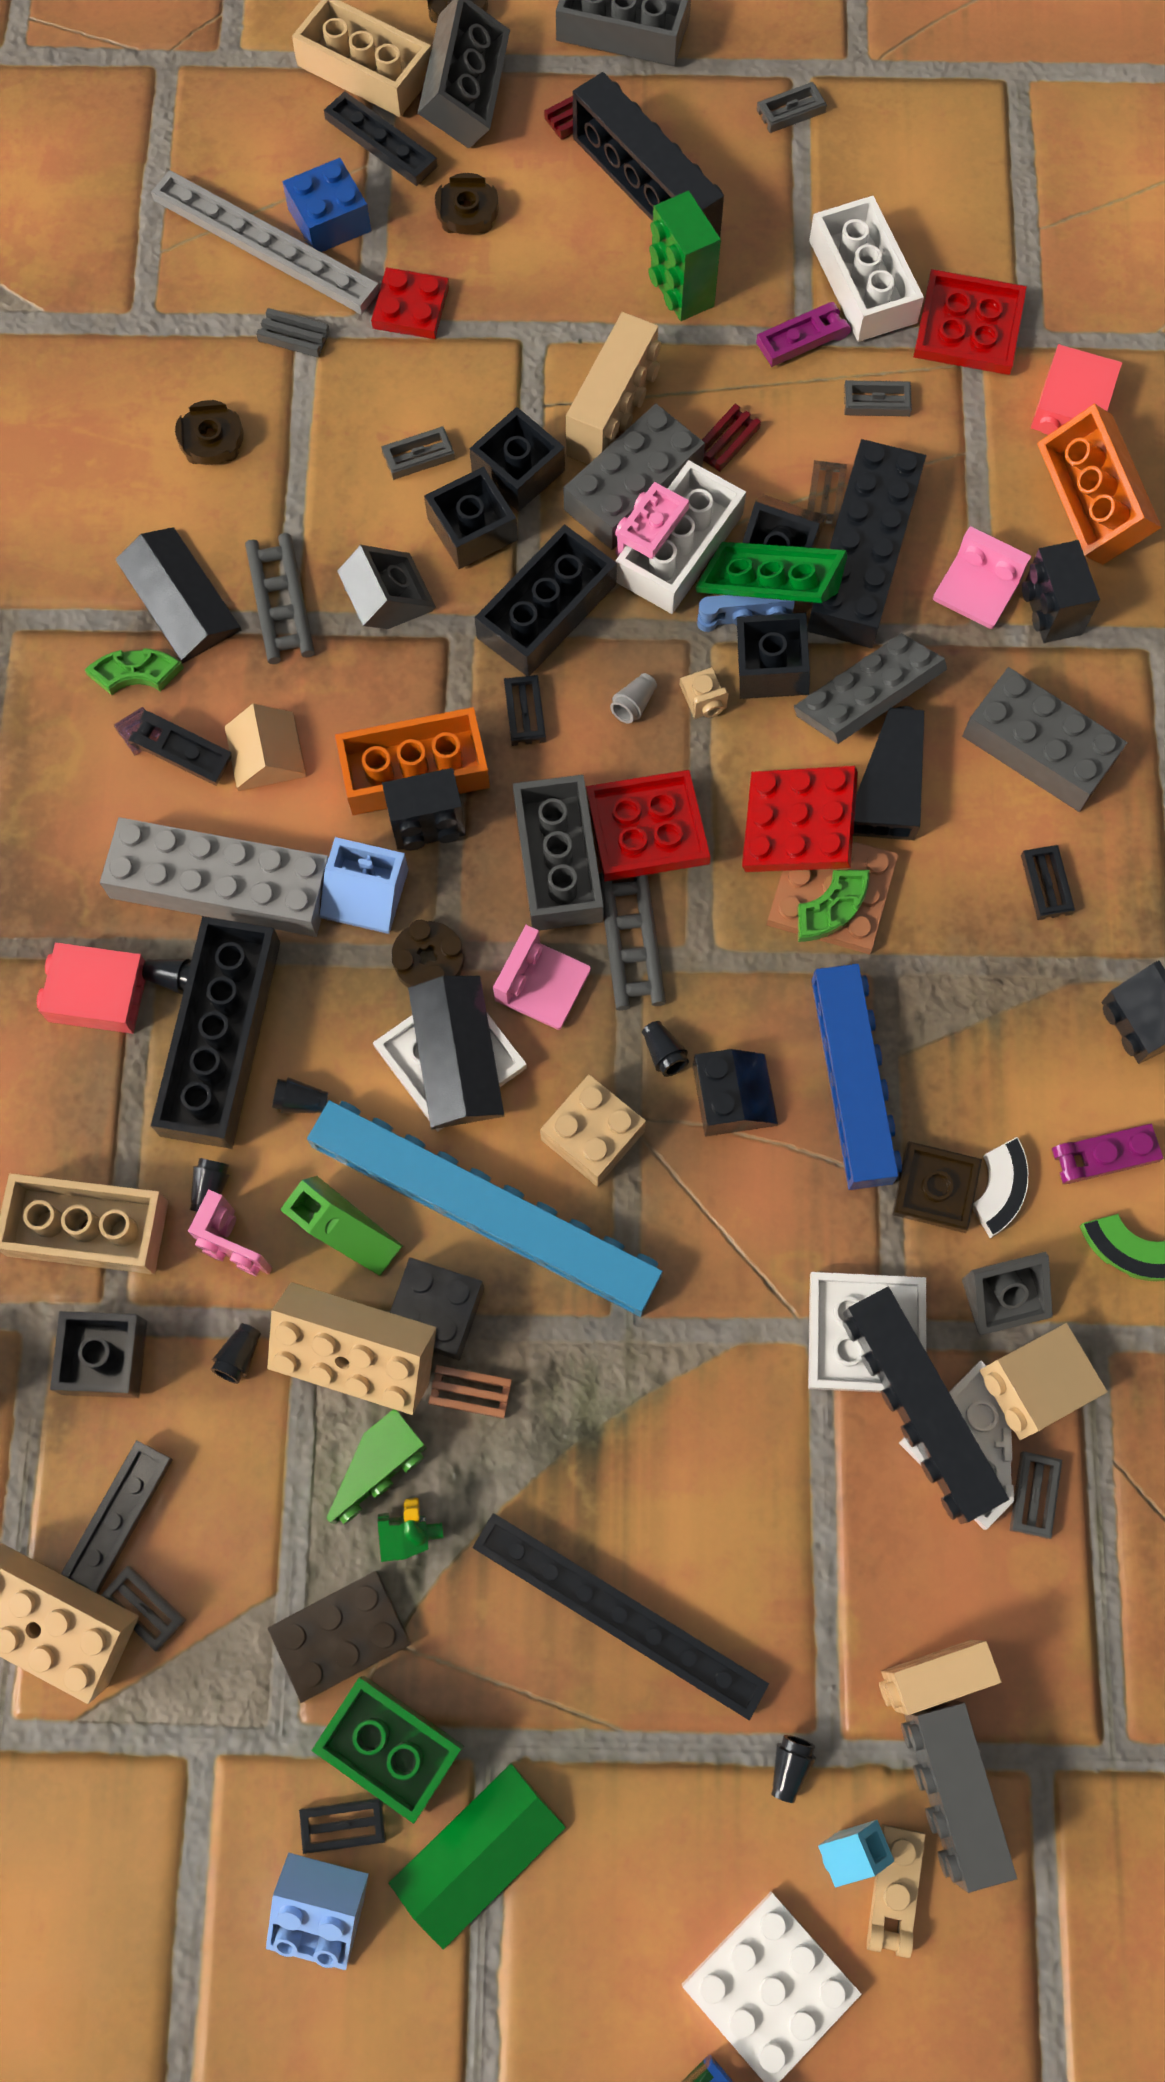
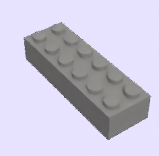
(215, 876)

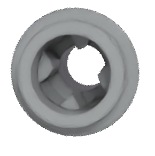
(632, 699)

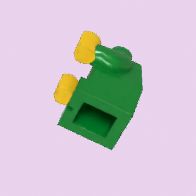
(406, 1534)

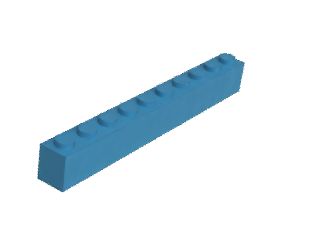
(486, 1208)

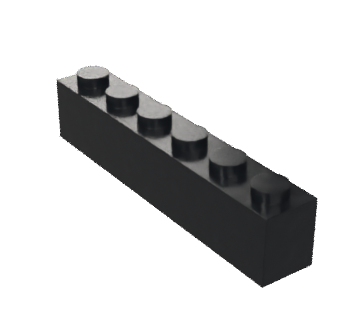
(925, 1407)

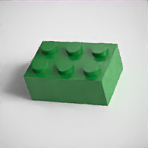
(684, 256)
(387, 1748)

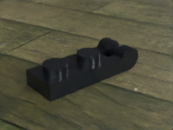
(181, 748)

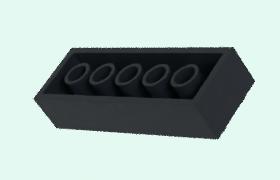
(637, 151)
(872, 534)
(216, 1033)

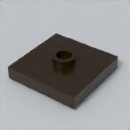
(937, 1187)

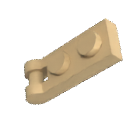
(897, 1892)

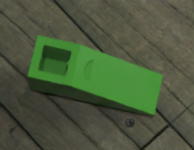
(340, 1224)
(379, 1456)

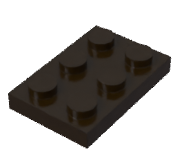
(339, 1636)

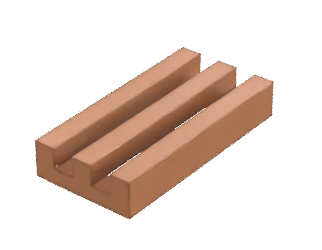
(438, 1385)

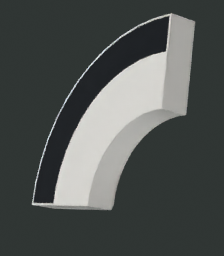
(1005, 1187)

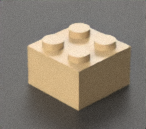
(593, 1130)

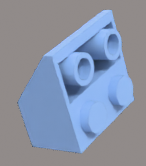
(362, 885)
(316, 1911)

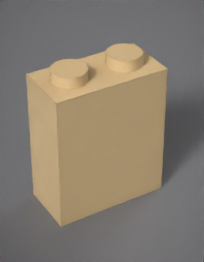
(1042, 1381)
(939, 1677)

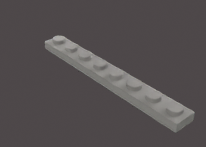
(265, 242)

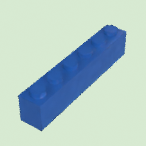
(855, 1077)

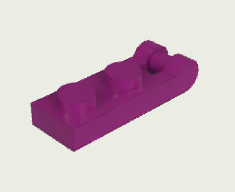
(802, 334)
(1108, 1153)

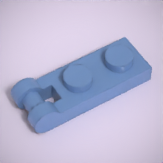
(726, 609)

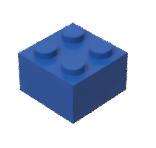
(327, 205)

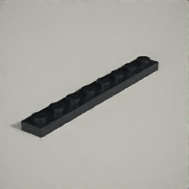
(621, 1616)

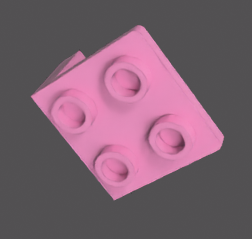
(652, 520)
(982, 578)
(540, 980)
(213, 1222)

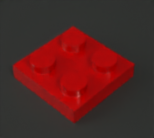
(410, 303)

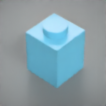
(856, 1853)

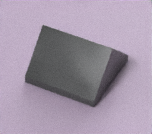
(1009, 1293)

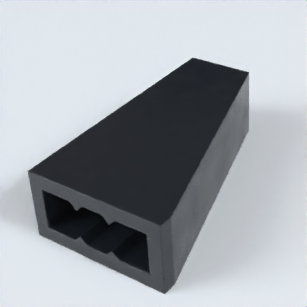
(892, 784)

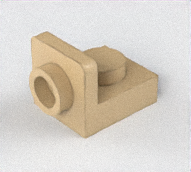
(704, 693)

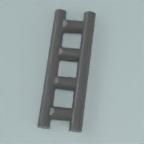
(294, 610)
(619, 956)

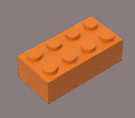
(1099, 485)
(410, 750)

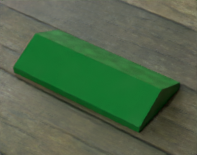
(774, 572)
(476, 1856)

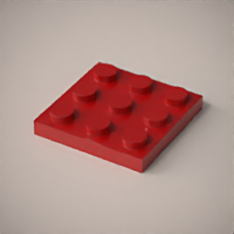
(970, 322)
(800, 819)
(647, 825)

